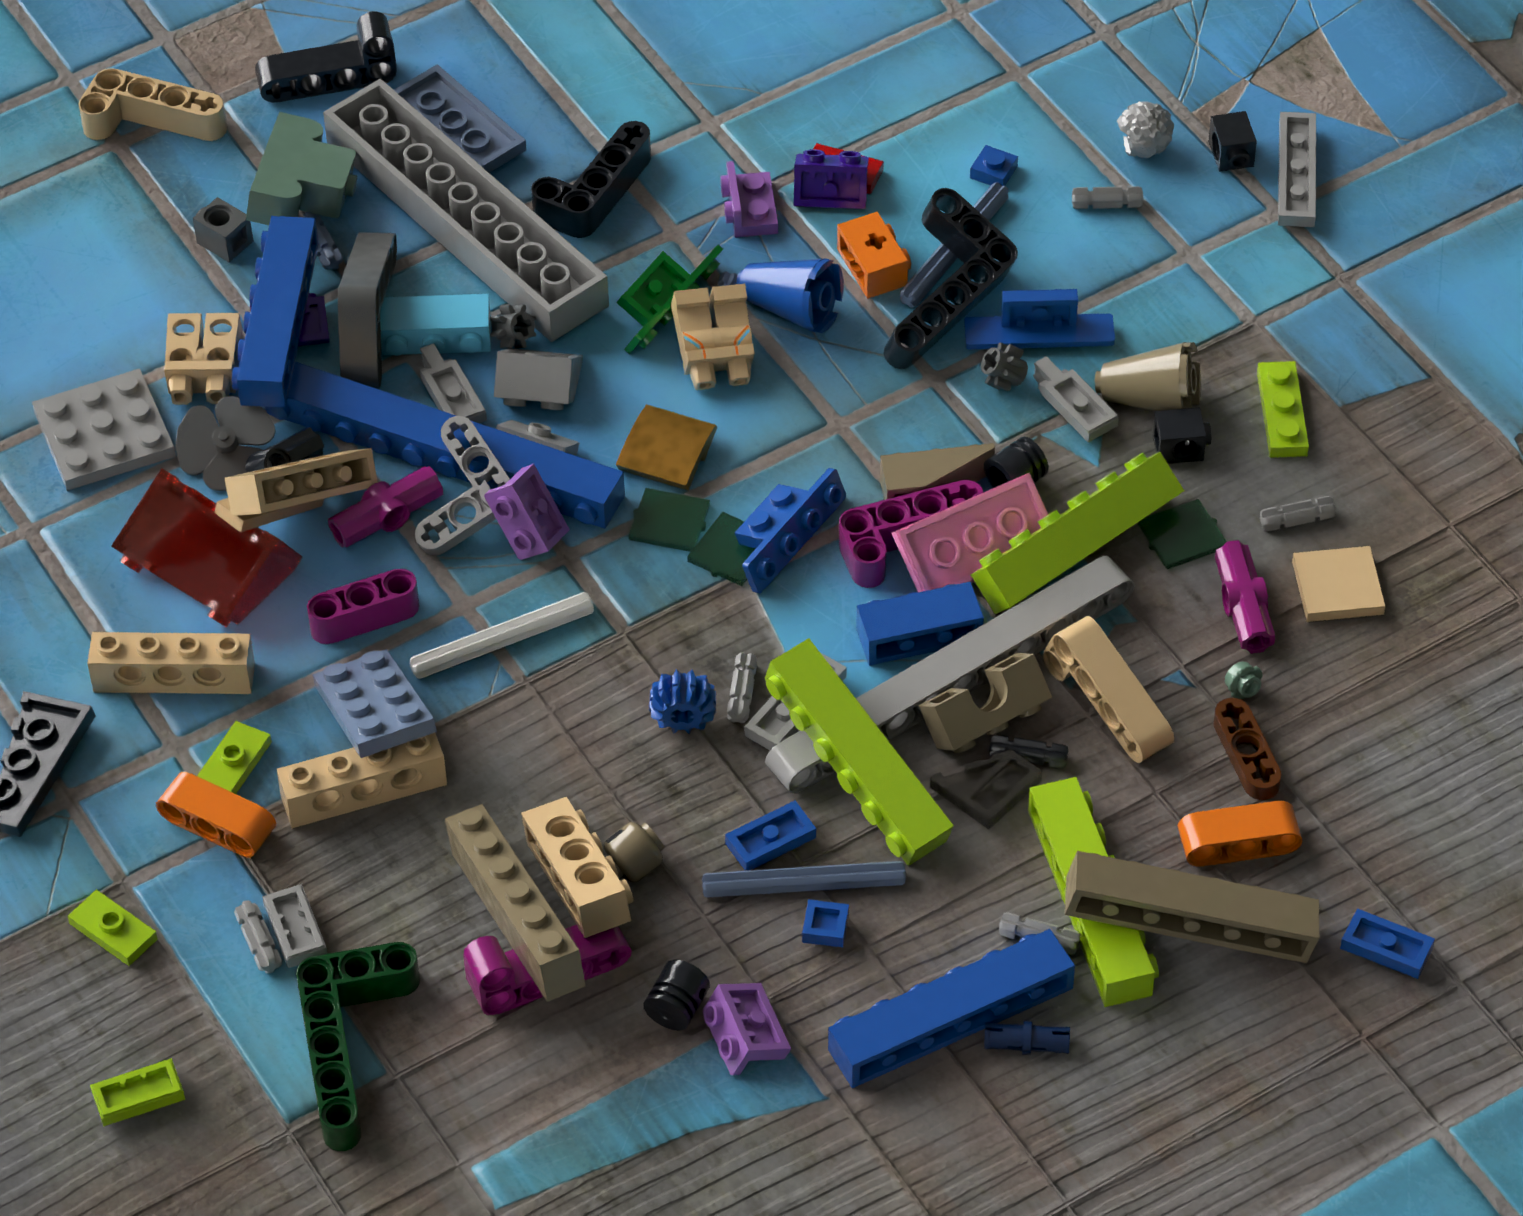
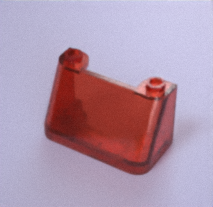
(200, 553)

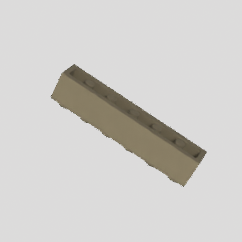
(515, 903)
(1192, 907)

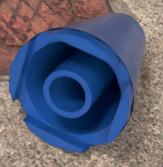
(796, 290)

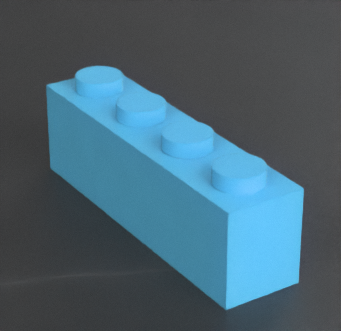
(447, 321)

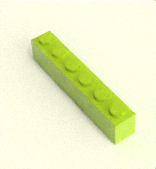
(1076, 532)
(858, 752)
(1113, 952)

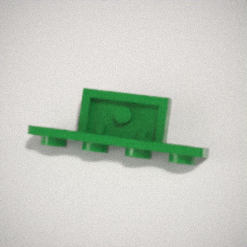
(651, 294)

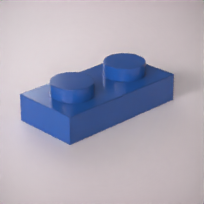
(770, 836)
(1387, 943)

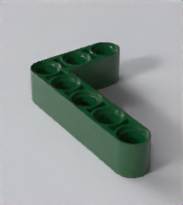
(340, 989)

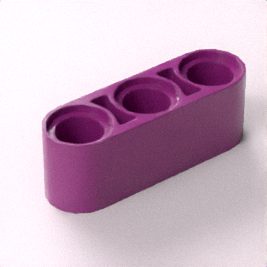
(363, 606)

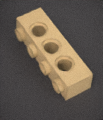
(300, 482)
(171, 663)
(349, 783)
(577, 866)

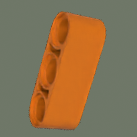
(216, 814)
(1239, 833)

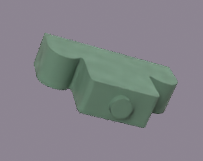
(300, 173)

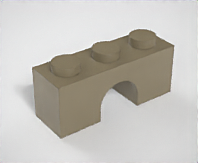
(1015, 691)

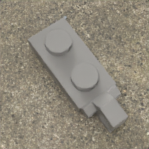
(450, 386)
(1074, 400)

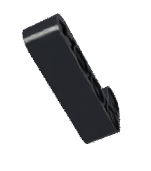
(331, 66)
(585, 204)

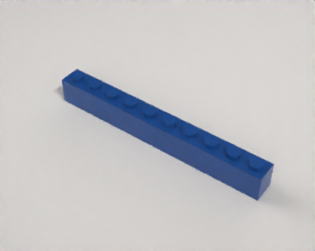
(414, 435)

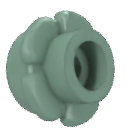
(1243, 680)

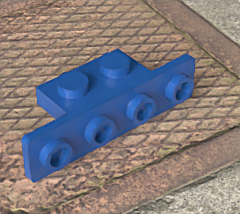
(1039, 321)
(785, 524)

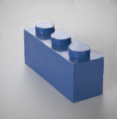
(917, 622)

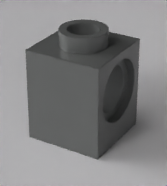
(222, 229)

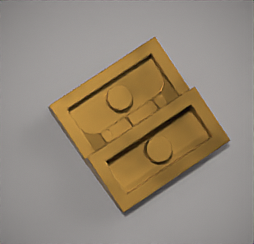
(666, 447)

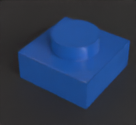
(993, 166)
(825, 923)

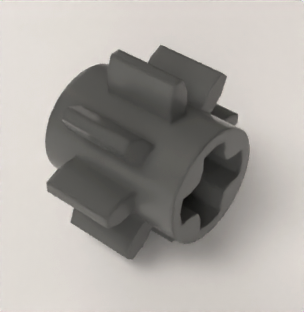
(513, 326)
(1004, 366)

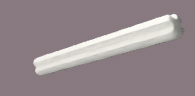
(501, 635)

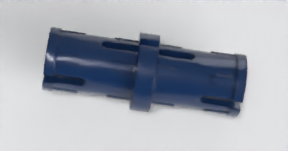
(1027, 1038)

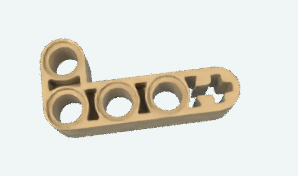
(149, 102)
(1110, 686)

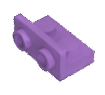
(750, 202)
(527, 513)
(744, 1025)

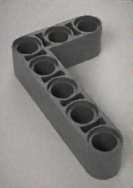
(360, 304)

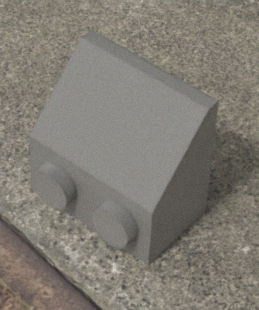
(537, 377)

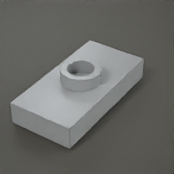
(540, 434)
(294, 925)

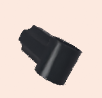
(294, 448)

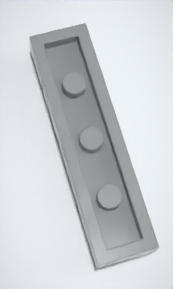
(1297, 169)

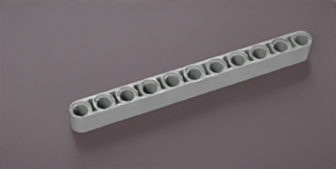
(962, 663)

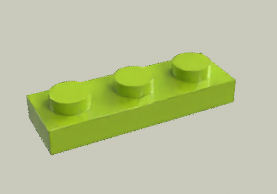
(1282, 409)

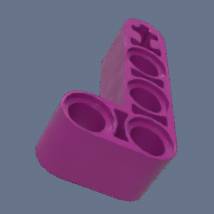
(868, 528)
(504, 983)

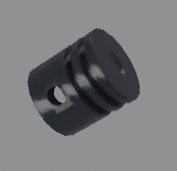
(1016, 460)
(676, 995)

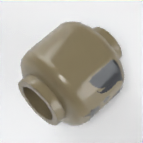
(634, 851)

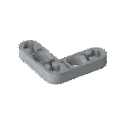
(473, 497)

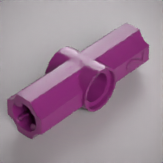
(385, 506)
(1244, 597)

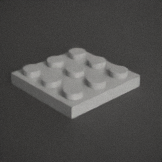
(103, 429)

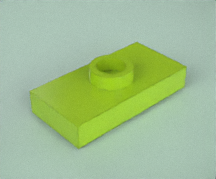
(235, 757)
(112, 927)
(137, 1092)

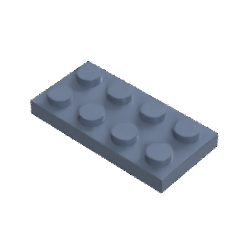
(463, 118)
(374, 703)

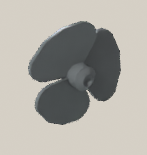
(219, 450)

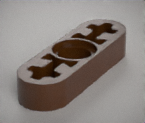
(1244, 764)

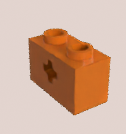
(873, 254)

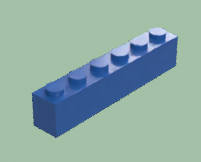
(276, 312)
(950, 1007)

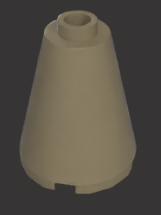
(1153, 379)

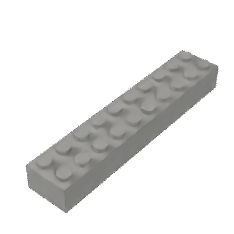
(467, 210)

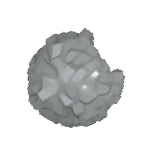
(1147, 128)

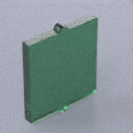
(669, 519)
(1182, 534)
(720, 551)

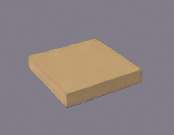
(1338, 583)

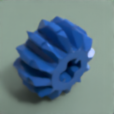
(682, 701)

